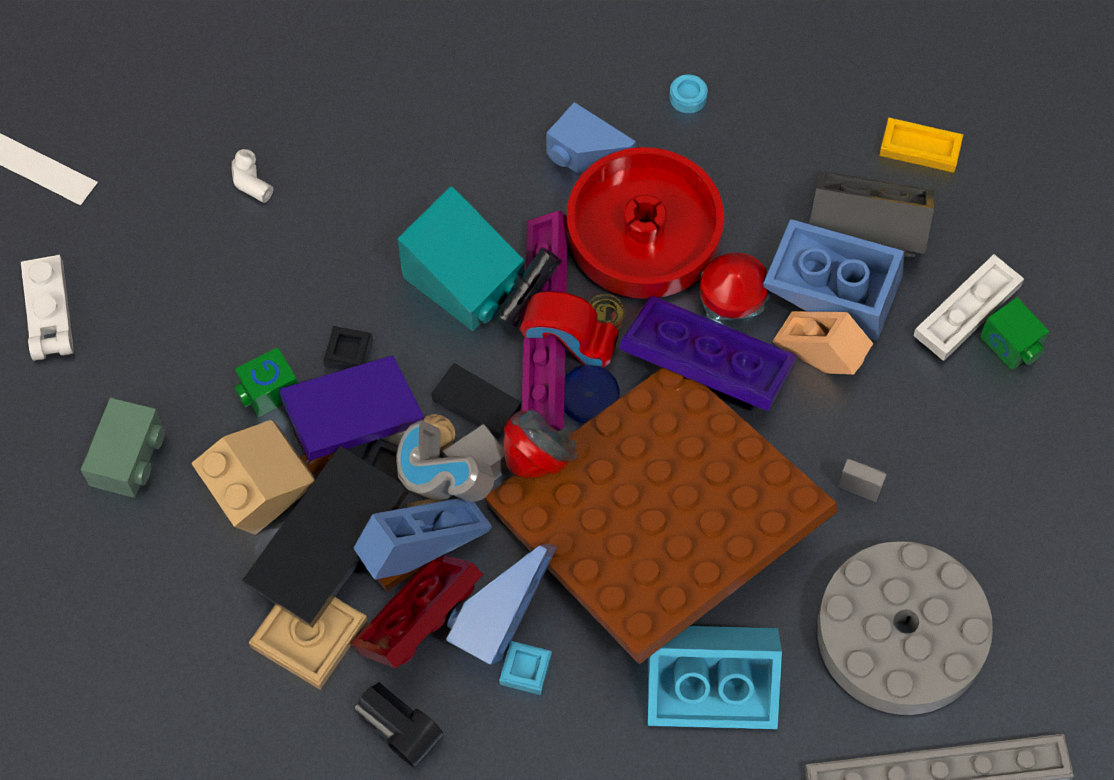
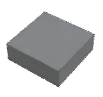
(862, 480)

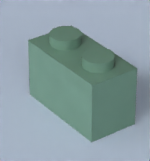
(123, 448)

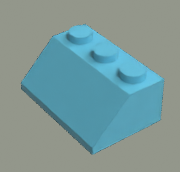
(716, 679)

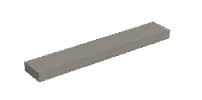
(1001, 760)

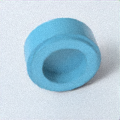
(688, 93)

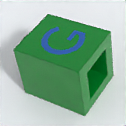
(1015, 334)
(262, 380)

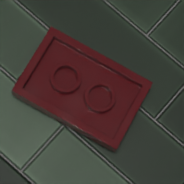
(417, 610)

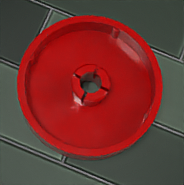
(640, 256)

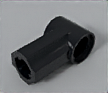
(406, 731)

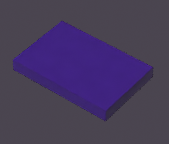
(350, 407)

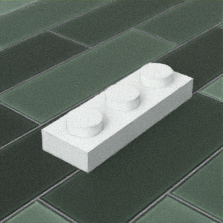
(968, 307)

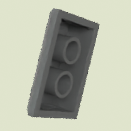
(874, 211)

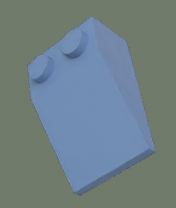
(836, 274)

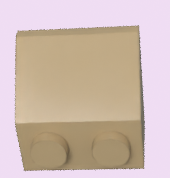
(254, 475)

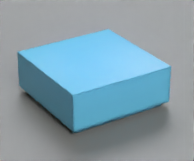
(525, 667)

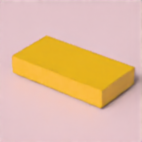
(921, 145)

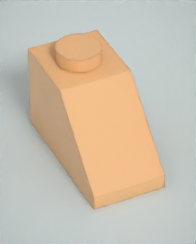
(825, 340)

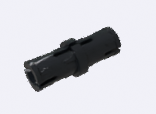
(543, 265)

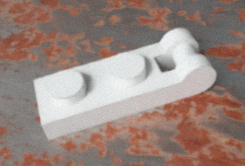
(47, 307)

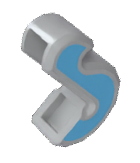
(436, 477)

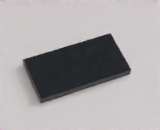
(315, 544)

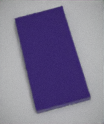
(708, 352)

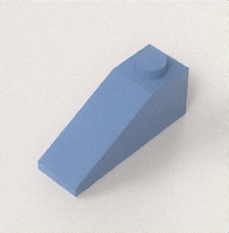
(415, 535)
(494, 613)

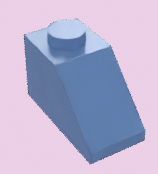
(582, 139)

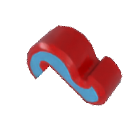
(573, 323)

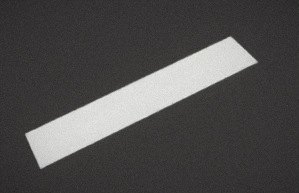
(44, 170)

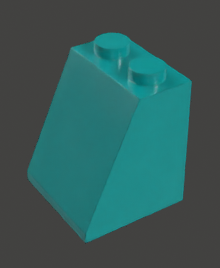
(459, 260)

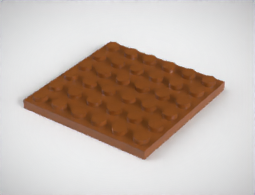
(663, 510)

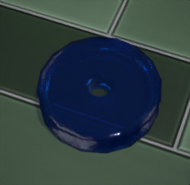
(589, 379)

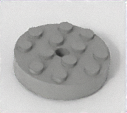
(894, 668)

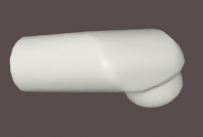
(245, 176)

